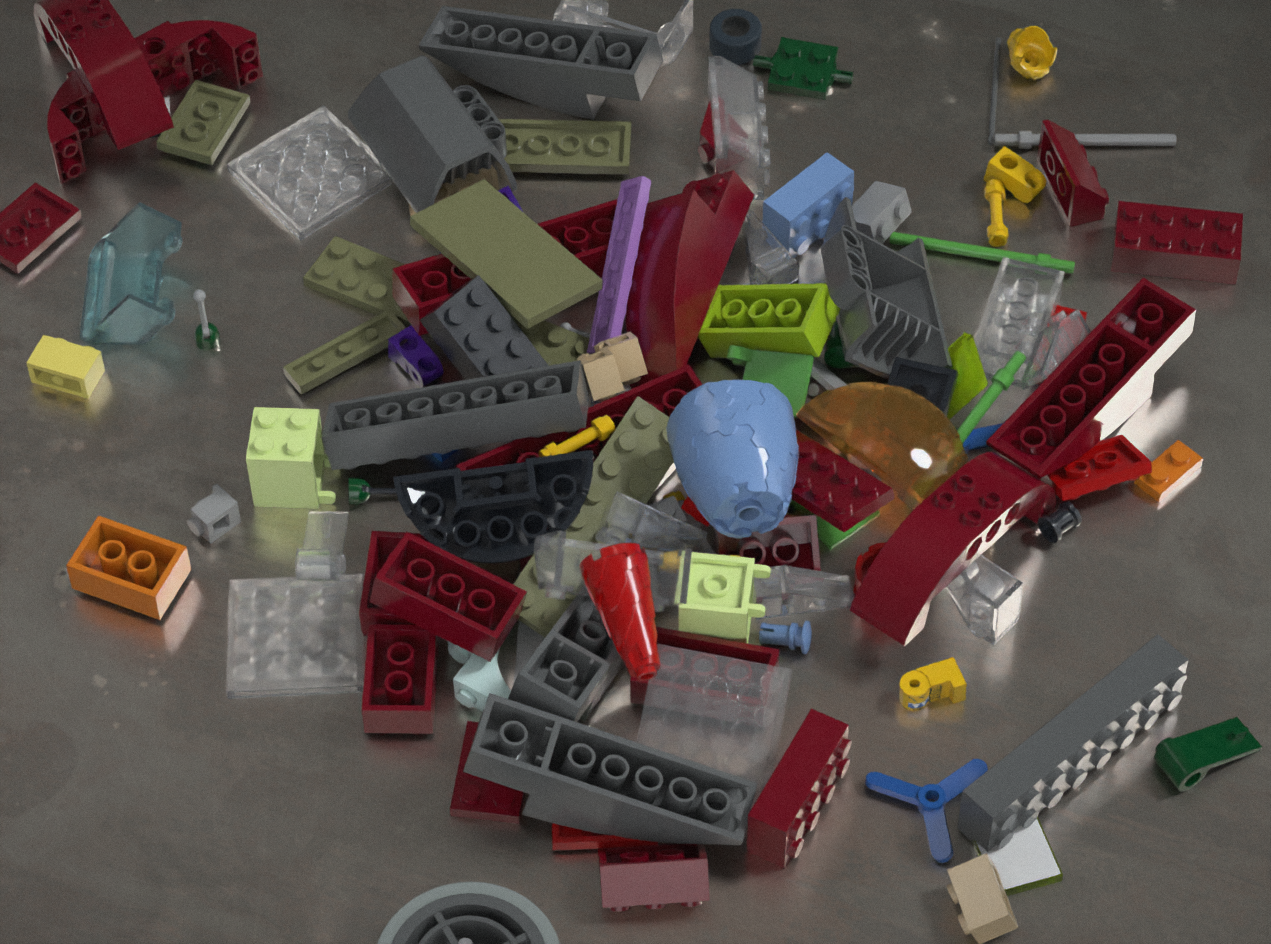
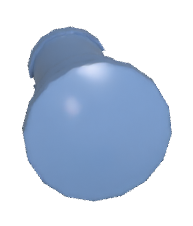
(787, 635)

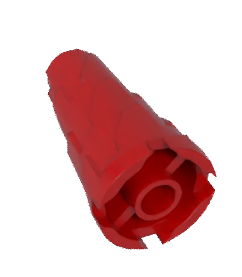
(623, 596)

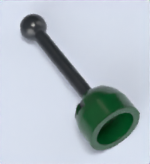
(361, 491)

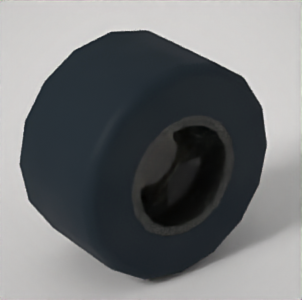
(735, 35)

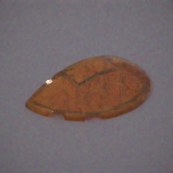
(891, 434)

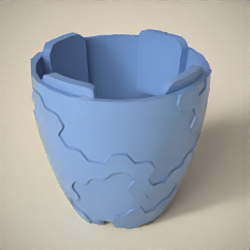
(736, 454)

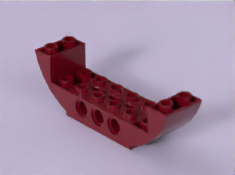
(176, 58)

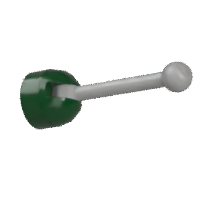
(205, 328)

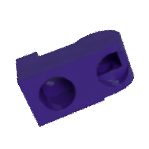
(415, 357)

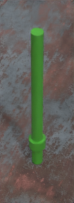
(983, 252)
(1000, 381)

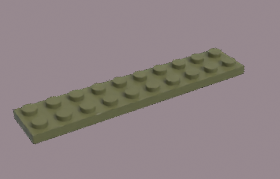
(365, 281)

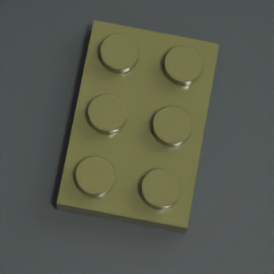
(204, 122)

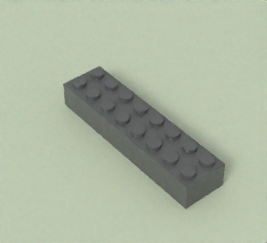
(456, 415)
(1072, 744)

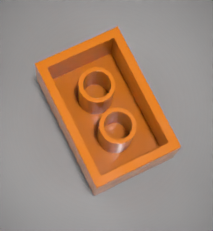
(129, 567)

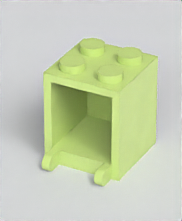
(287, 458)
(721, 596)

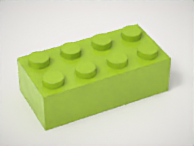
(769, 318)

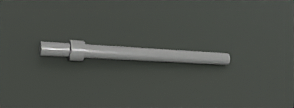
(1026, 139)

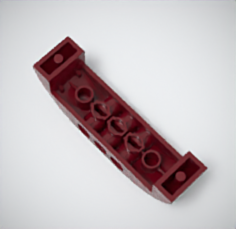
(108, 65)
(944, 539)

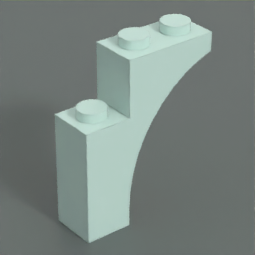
(476, 678)

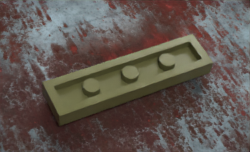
(343, 352)

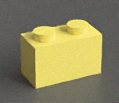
(65, 366)

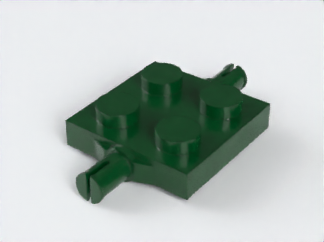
(803, 68)

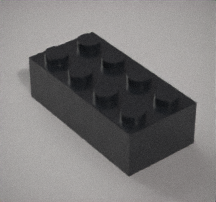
(480, 333)

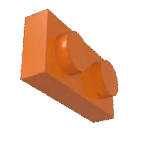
(1169, 470)

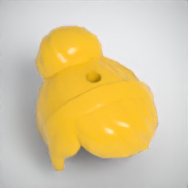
(1034, 46)

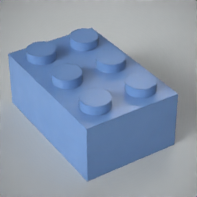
(805, 205)

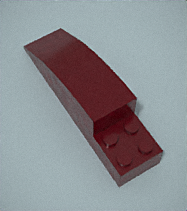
(680, 267)
(1096, 382)

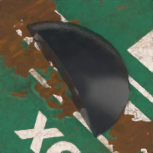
(497, 509)

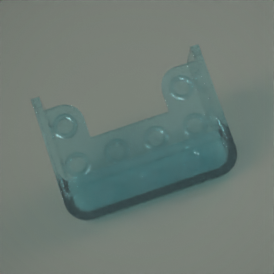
(126, 280)

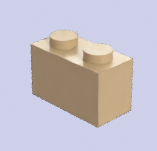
(981, 899)

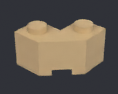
(613, 364)

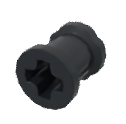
(1059, 521)

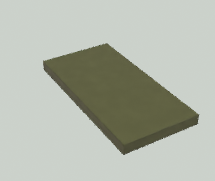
(509, 252)

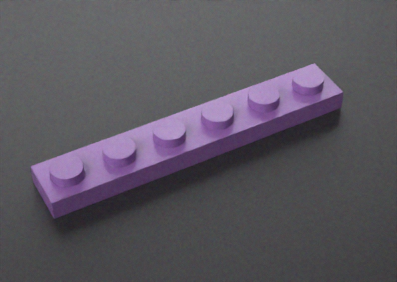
(620, 260)

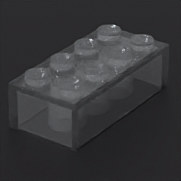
(1016, 313)

